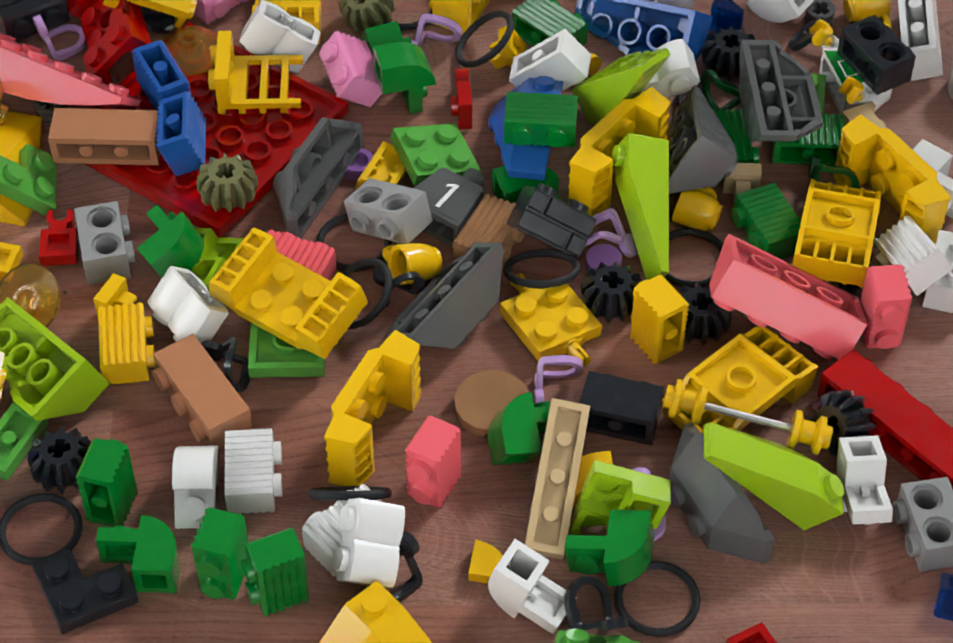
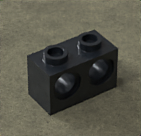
(876, 54)

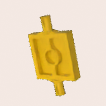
(551, 321)

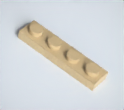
(557, 478)

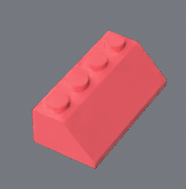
(786, 299)

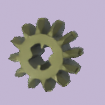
(365, 13)
(227, 183)

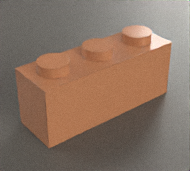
(104, 136)
(200, 391)

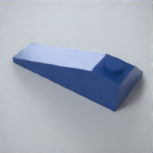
(644, 24)
(525, 160)

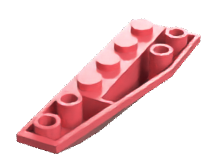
(38, 78)

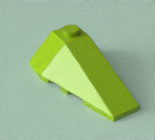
(618, 81)
(644, 191)
(42, 370)
(776, 475)

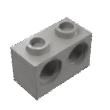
(388, 211)
(103, 242)
(927, 524)

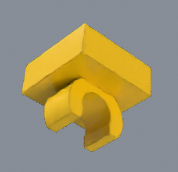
(513, 48)
(114, 292)

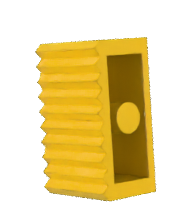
(658, 319)
(124, 343)

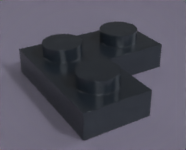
(79, 599)

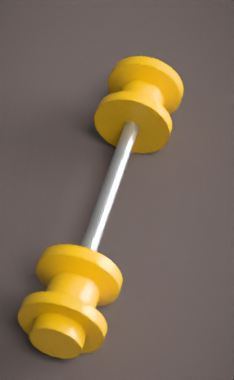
(812, 433)

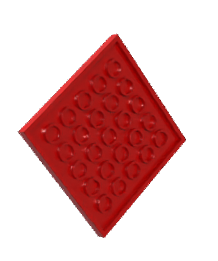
(256, 136)

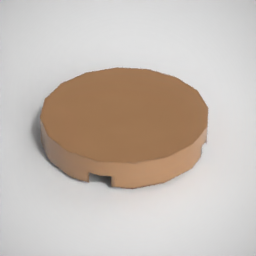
(483, 397)

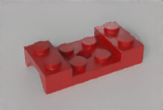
(108, 33)

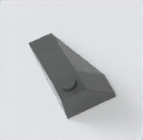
(699, 146)

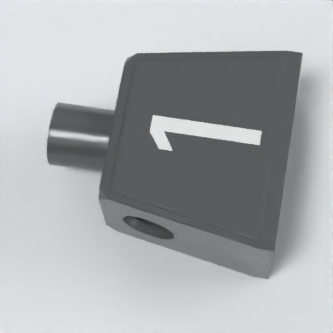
(451, 201)

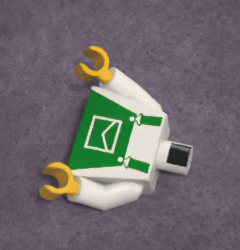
(841, 81)

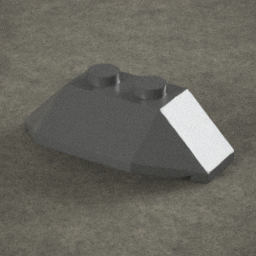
(776, 94)
(316, 172)
(454, 299)
(716, 503)

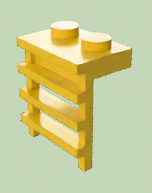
(232, 73)

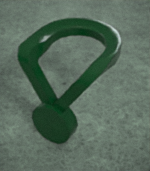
(705, 85)
(815, 168)

